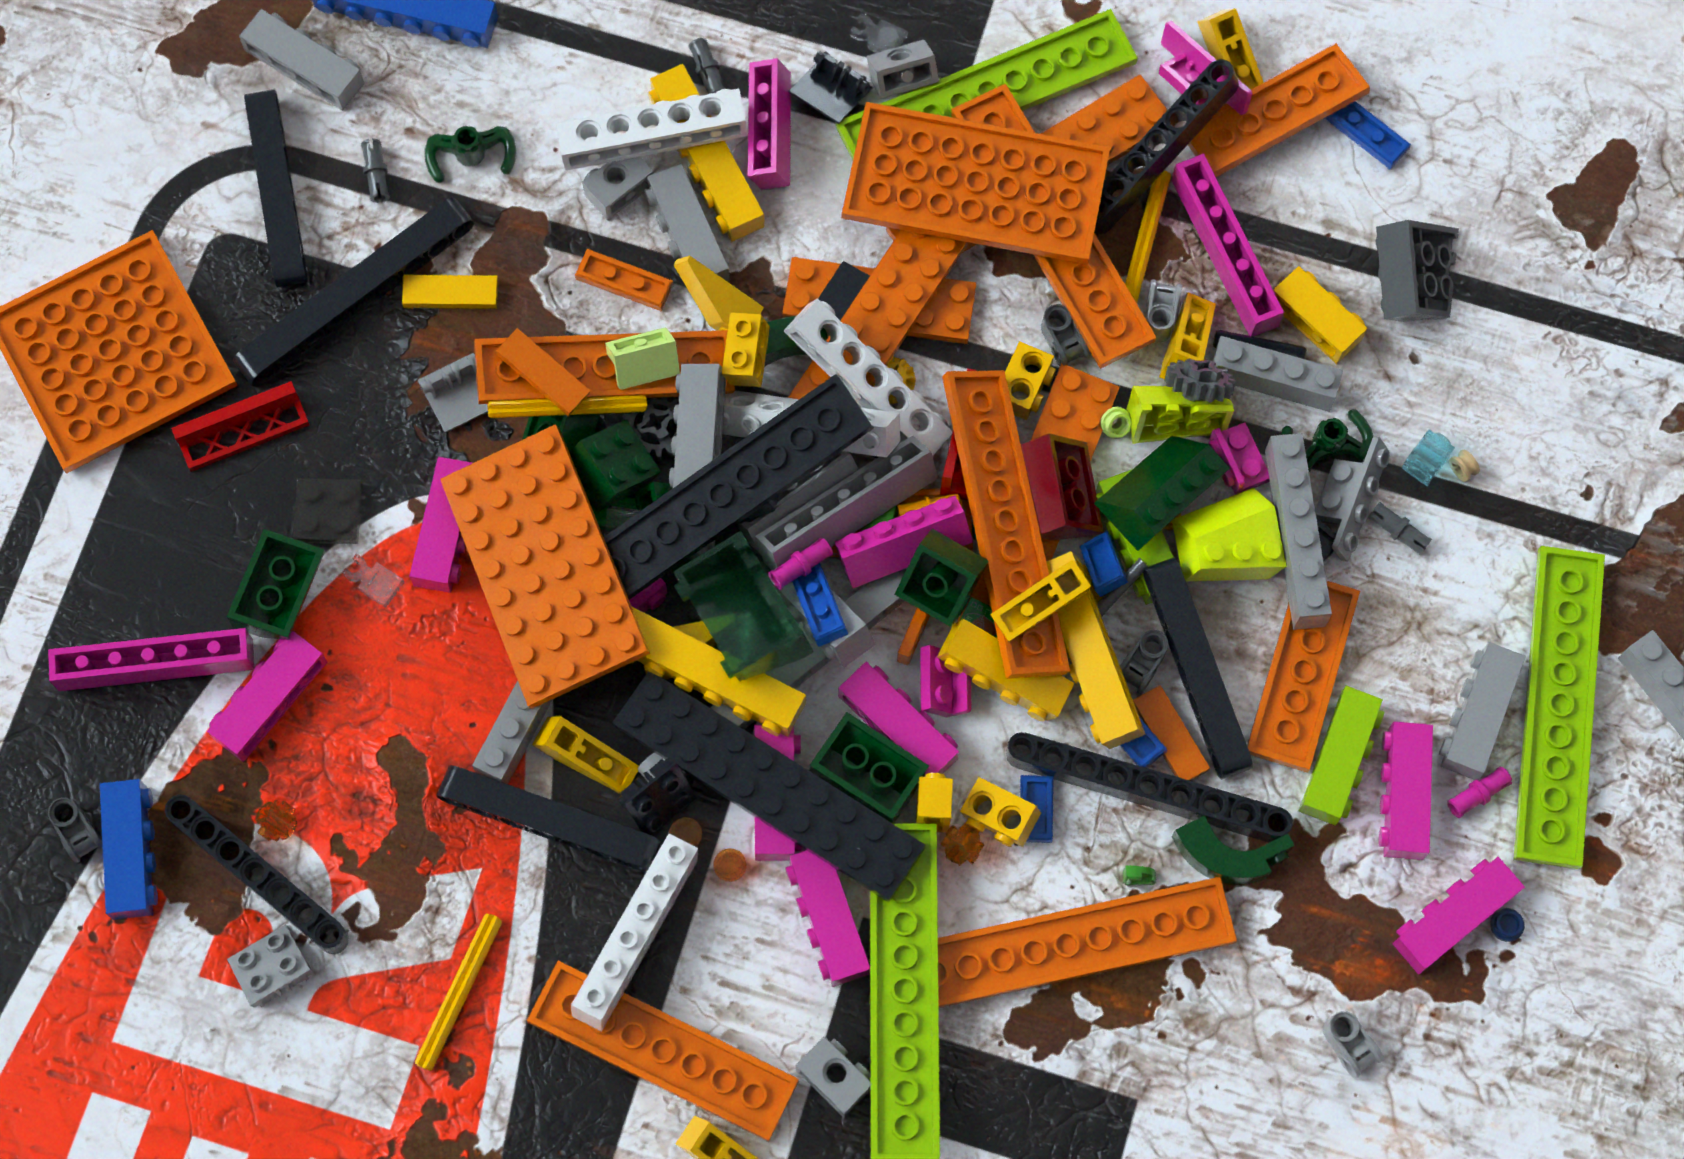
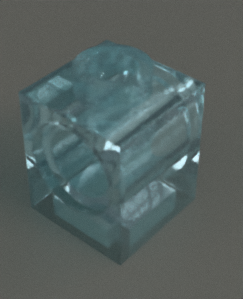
(1428, 457)

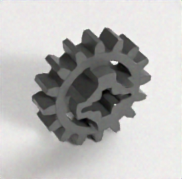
(1200, 380)
(662, 419)

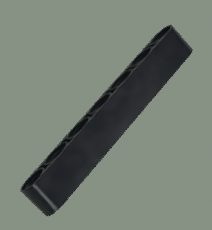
(1165, 133)
(276, 188)
(1197, 668)
(548, 819)
(247, 861)

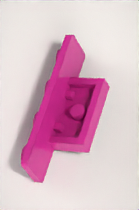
(1190, 62)

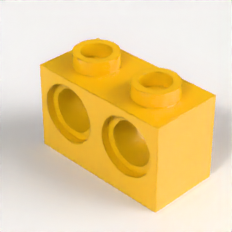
(745, 349)
(1029, 383)
(934, 800)
(1003, 807)

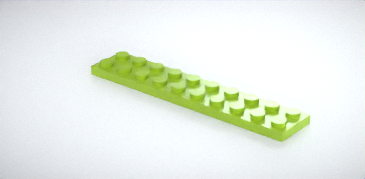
(1031, 72)
(1559, 708)
(906, 1011)

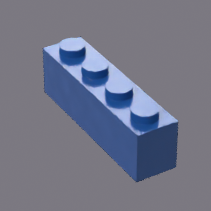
(127, 849)

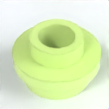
(1122, 425)

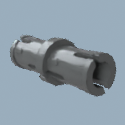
(707, 67)
(375, 170)
(1399, 528)

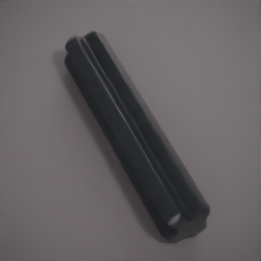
(1286, 348)

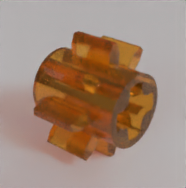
(276, 820)
(962, 844)

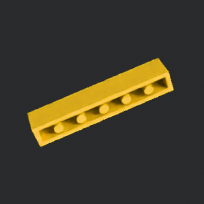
(712, 165)
(1096, 667)
(699, 668)

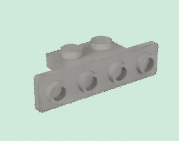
(1349, 495)

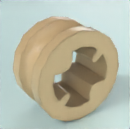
(1464, 465)

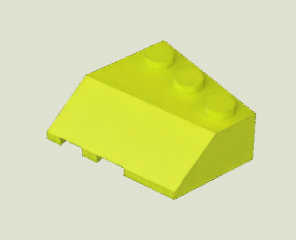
(1161, 413)
(1230, 540)

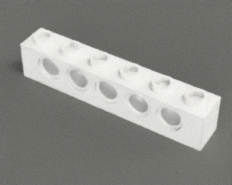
(640, 141)
(829, 356)
(748, 411)
(634, 932)

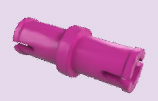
(800, 563)
(1479, 792)

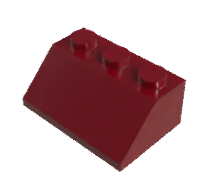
(1062, 487)

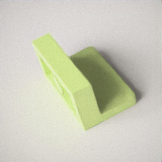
(644, 358)

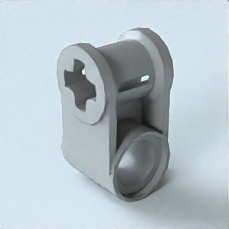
(1162, 305)
(1352, 1045)

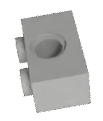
(902, 69)
(610, 197)
(841, 1095)

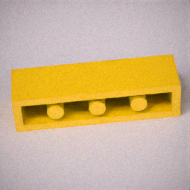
(979, 656)

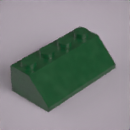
(1160, 488)

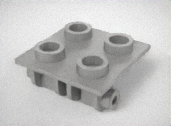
(454, 393)
(269, 967)

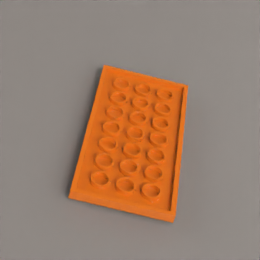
(976, 183)
(544, 567)

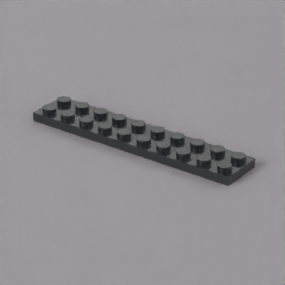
(736, 484)
(769, 786)

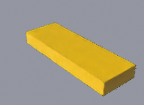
(450, 291)

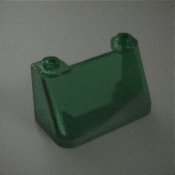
(742, 609)

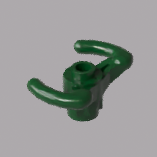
(469, 148)
(1333, 439)

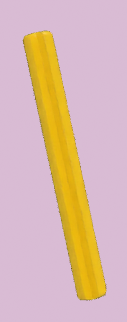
(1147, 234)
(545, 407)
(458, 992)

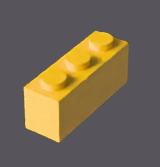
(1319, 314)

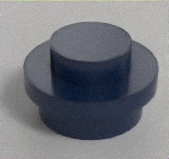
(1507, 925)

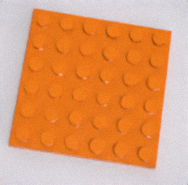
(110, 351)

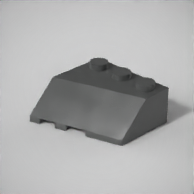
(1415, 270)

